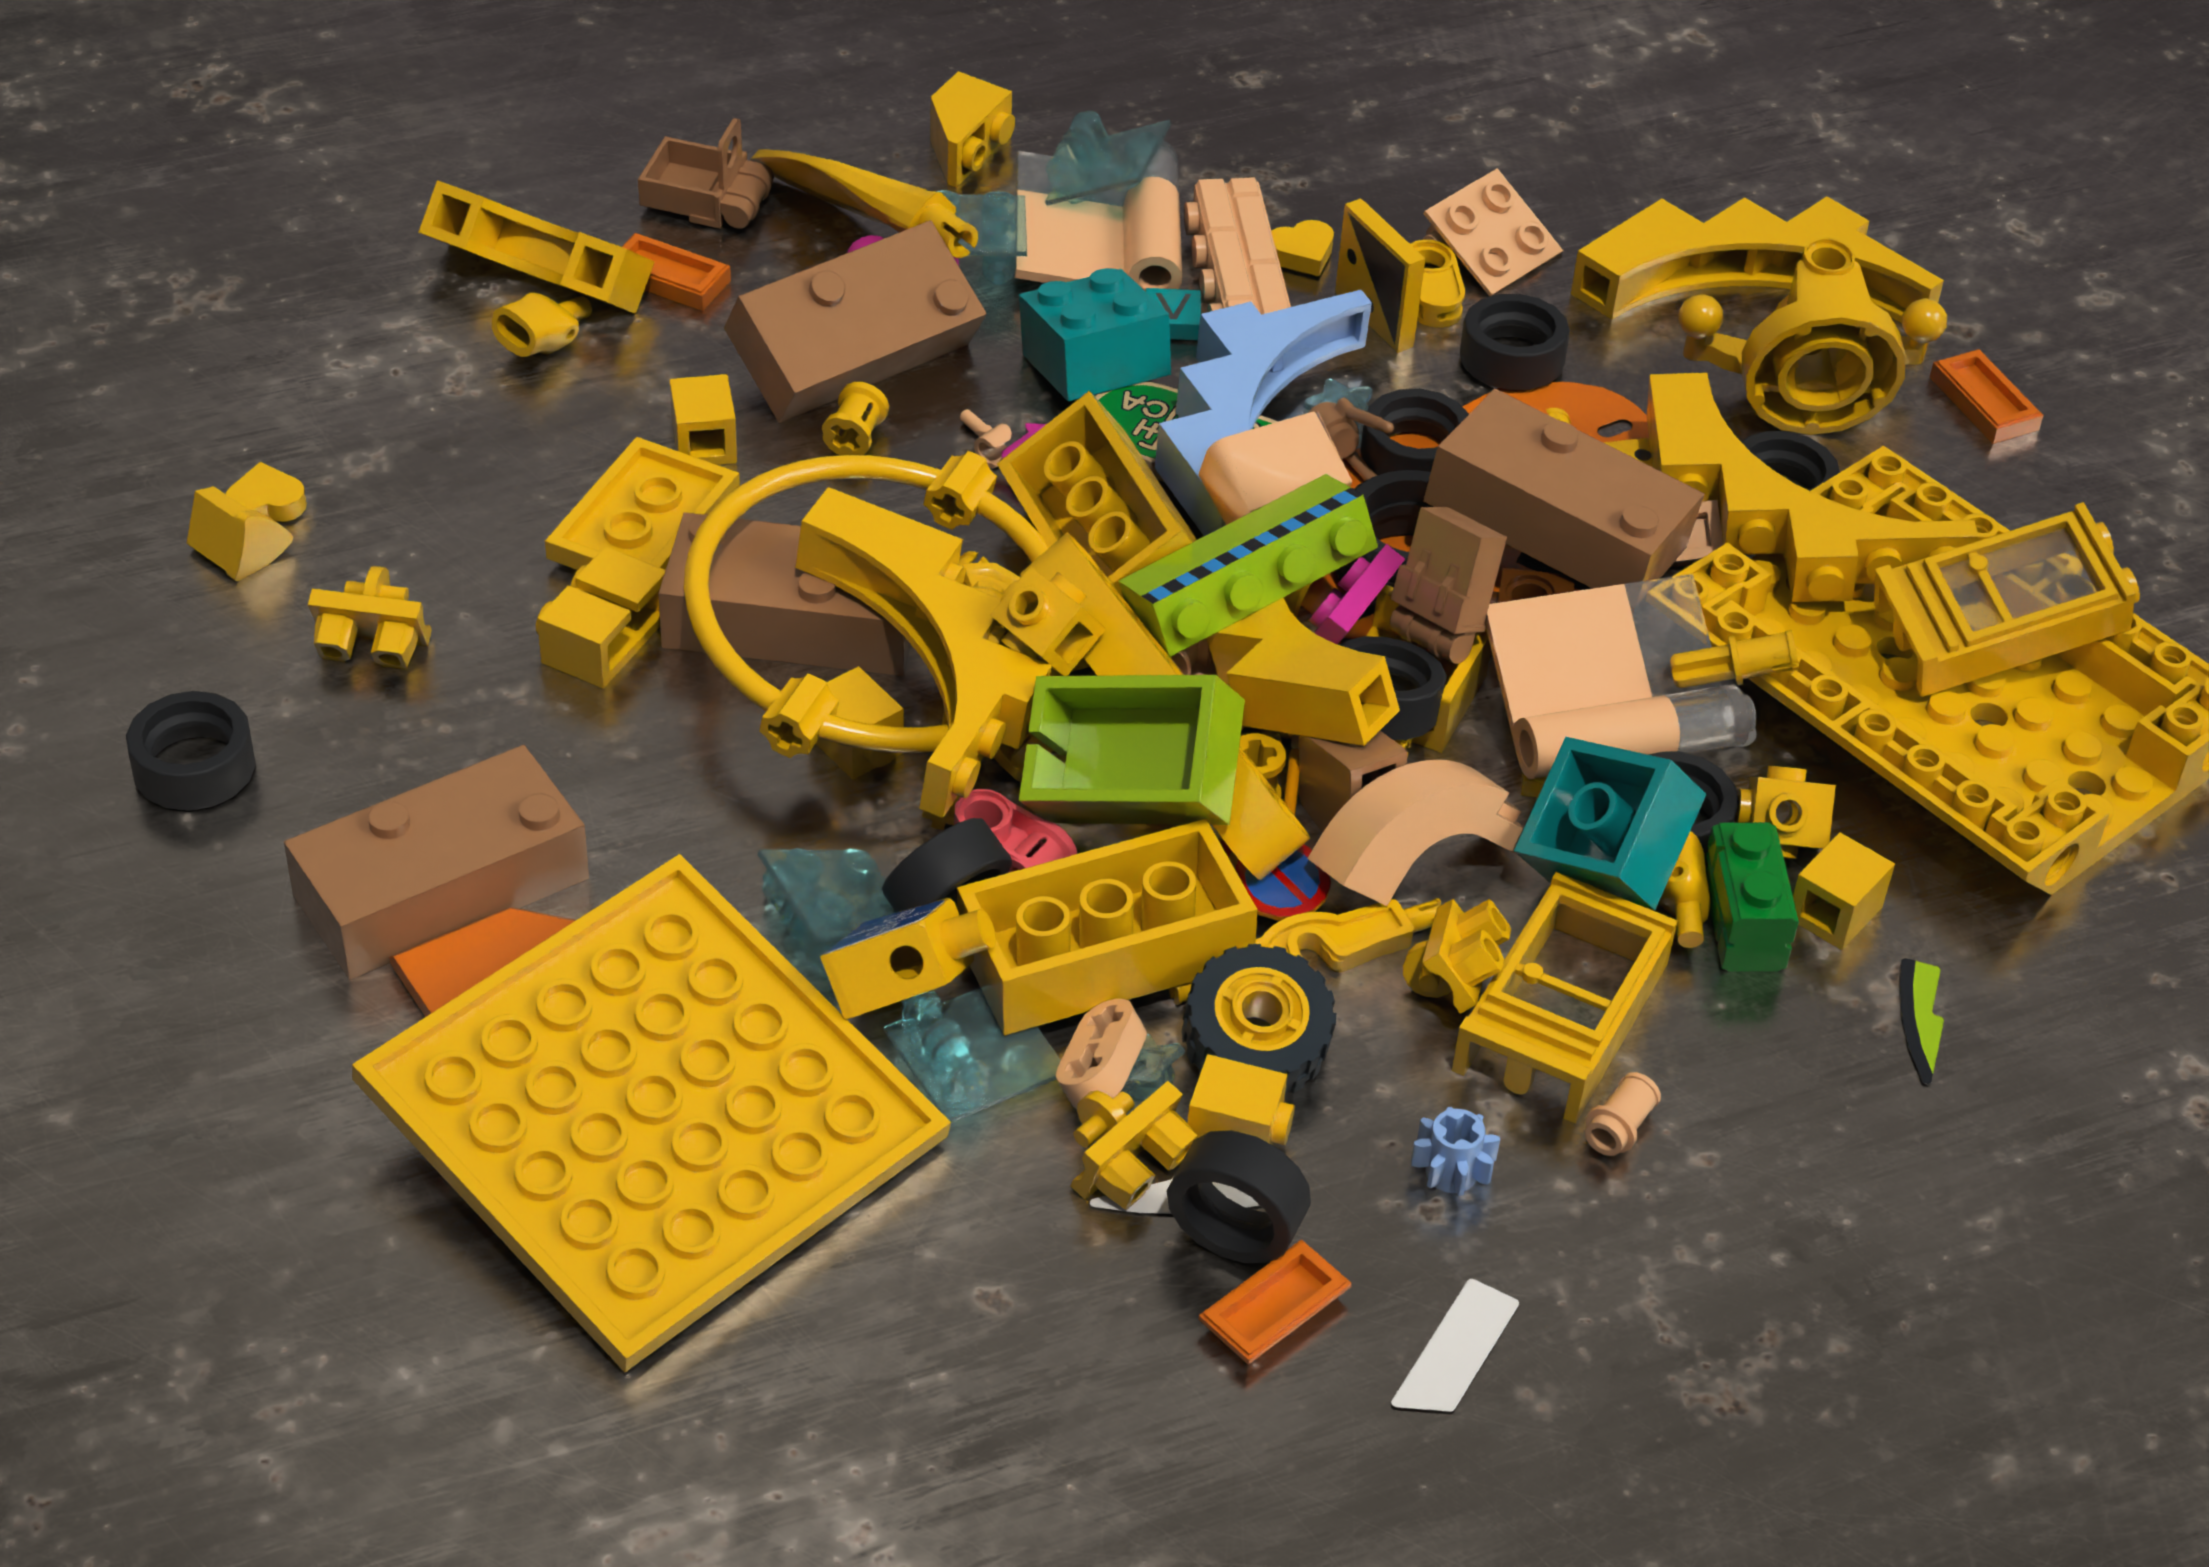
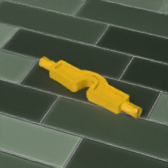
(1344, 938)

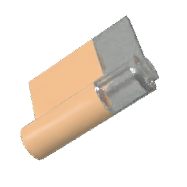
(1109, 230)
(1602, 673)

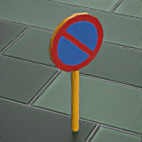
(1296, 883)

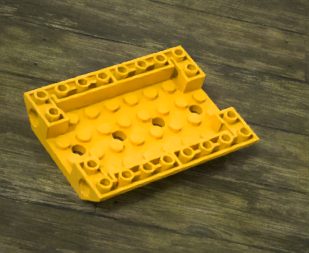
(2098, 718)

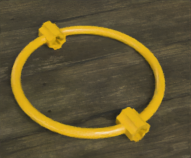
(805, 705)

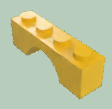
(536, 247)

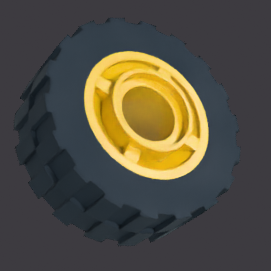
(1264, 986)

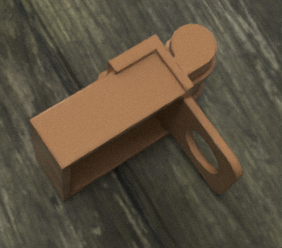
(706, 180)
(1446, 583)

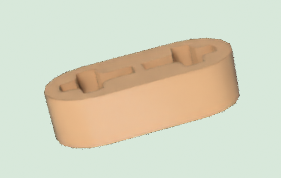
(1102, 1051)

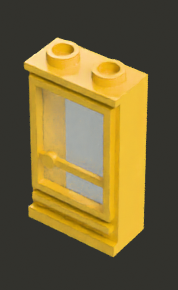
(2008, 599)

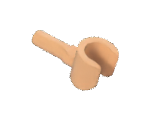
(990, 440)

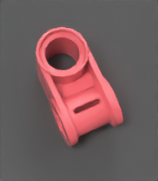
(1016, 829)

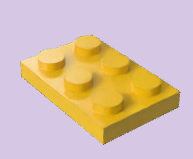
(639, 505)

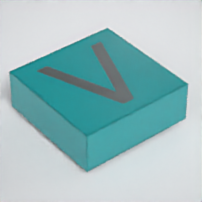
(1183, 311)

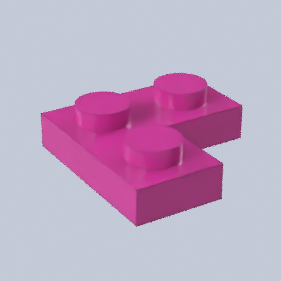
(1362, 585)

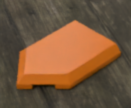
(464, 957)

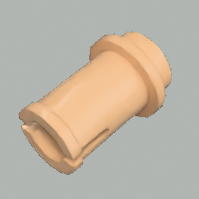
(1614, 1125)

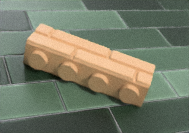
(1234, 246)

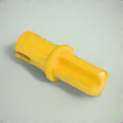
(1735, 660)

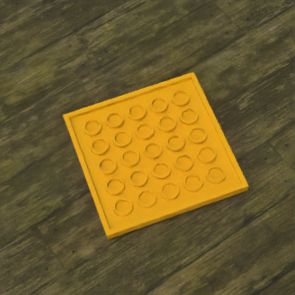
(650, 1108)

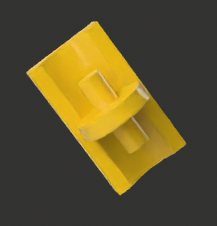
(369, 612)
(1458, 953)
(1120, 1137)

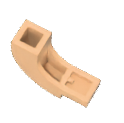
(1404, 814)

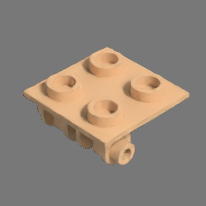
(1492, 232)

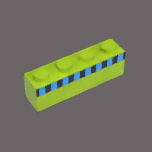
(1250, 563)

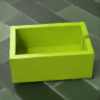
(1133, 749)

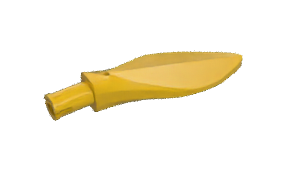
(871, 195)

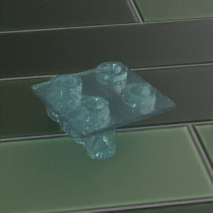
(1093, 162)
(1000, 228)
(823, 894)
(965, 1056)

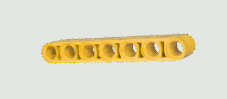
(1261, 824)

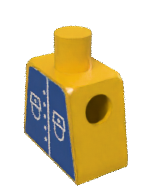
(904, 955)

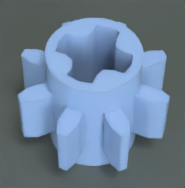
(1455, 1151)

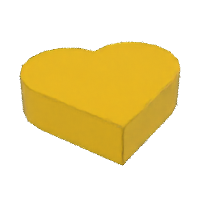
(1304, 246)
(270, 493)

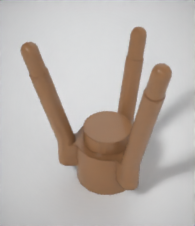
(1345, 432)

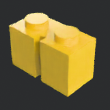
(601, 617)

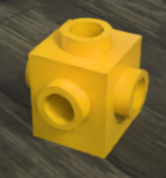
(1047, 620)
(1808, 806)

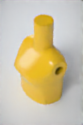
(539, 324)
(1688, 893)

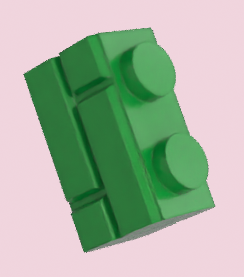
(1750, 897)

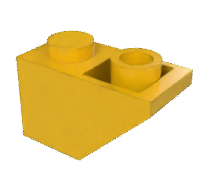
(968, 124)

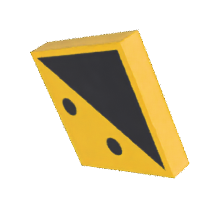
(1385, 269)

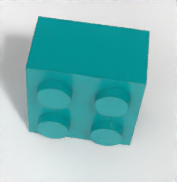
(1095, 333)
(1611, 820)

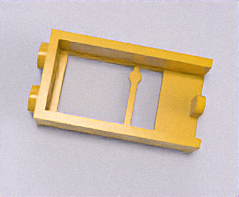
(1545, 1040)

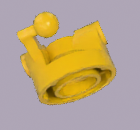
(1825, 349)

